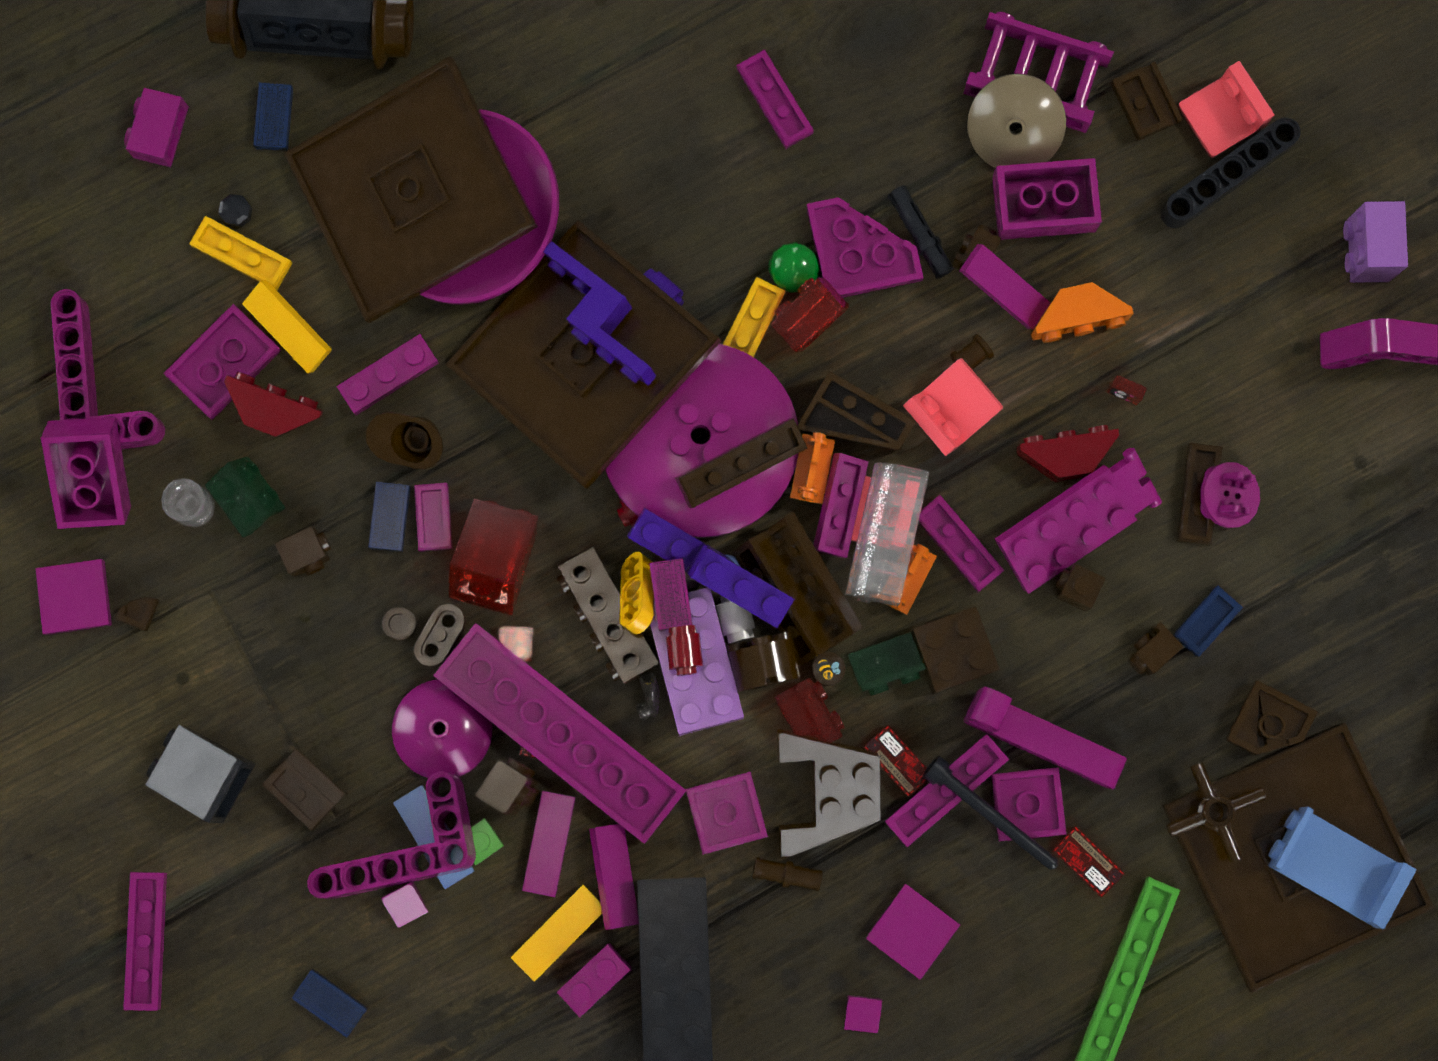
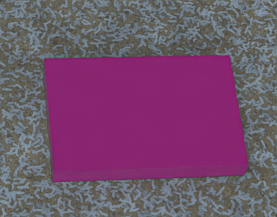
(223, 349)

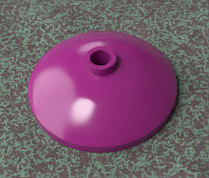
(454, 751)

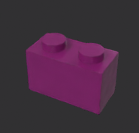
(156, 127)
(594, 980)

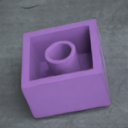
(1376, 242)

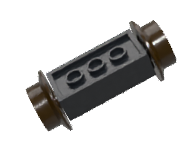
(314, 27)

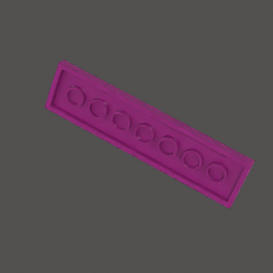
(559, 733)

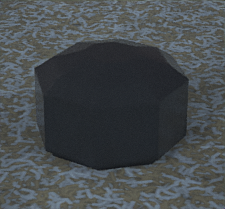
(235, 211)

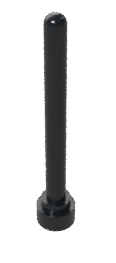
(940, 773)

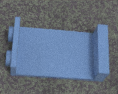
(1340, 868)

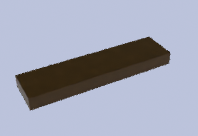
(741, 463)

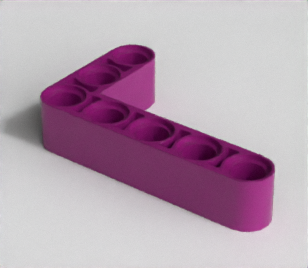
(1379, 340)
(84, 383)
(994, 715)
(407, 859)

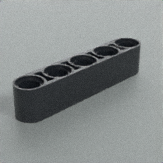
(1238, 160)

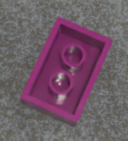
(1046, 199)
(86, 472)

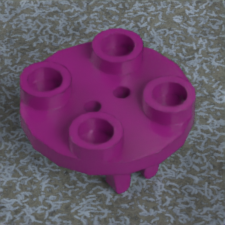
(1227, 510)

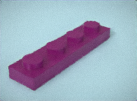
(935, 801)
(145, 941)

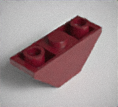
(269, 407)
(1068, 454)

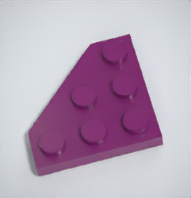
(858, 251)

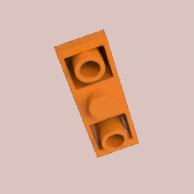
(1079, 311)

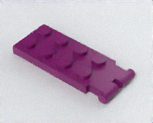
(1077, 521)

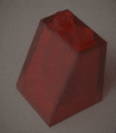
(492, 556)

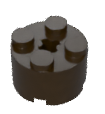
(763, 661)

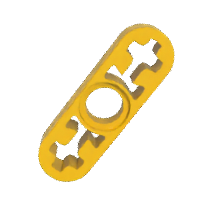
(636, 593)

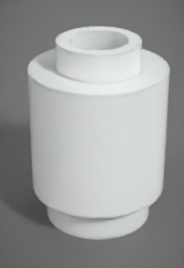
(734, 621)

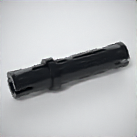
(926, 241)

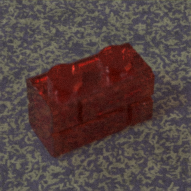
(809, 314)
(807, 713)

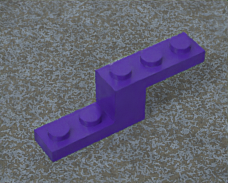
(598, 314)
(711, 568)

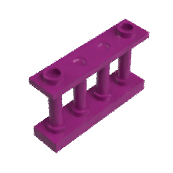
(1094, 53)

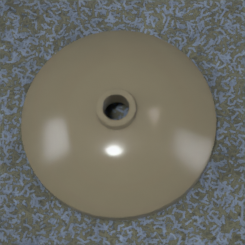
(1019, 100)

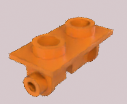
(812, 468)
(918, 569)

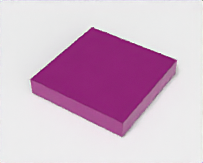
(73, 596)
(1030, 801)
(726, 813)
(912, 931)

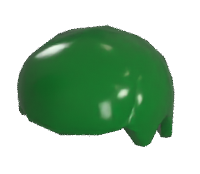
(792, 266)

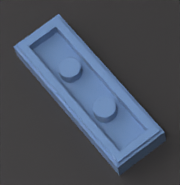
(416, 815)

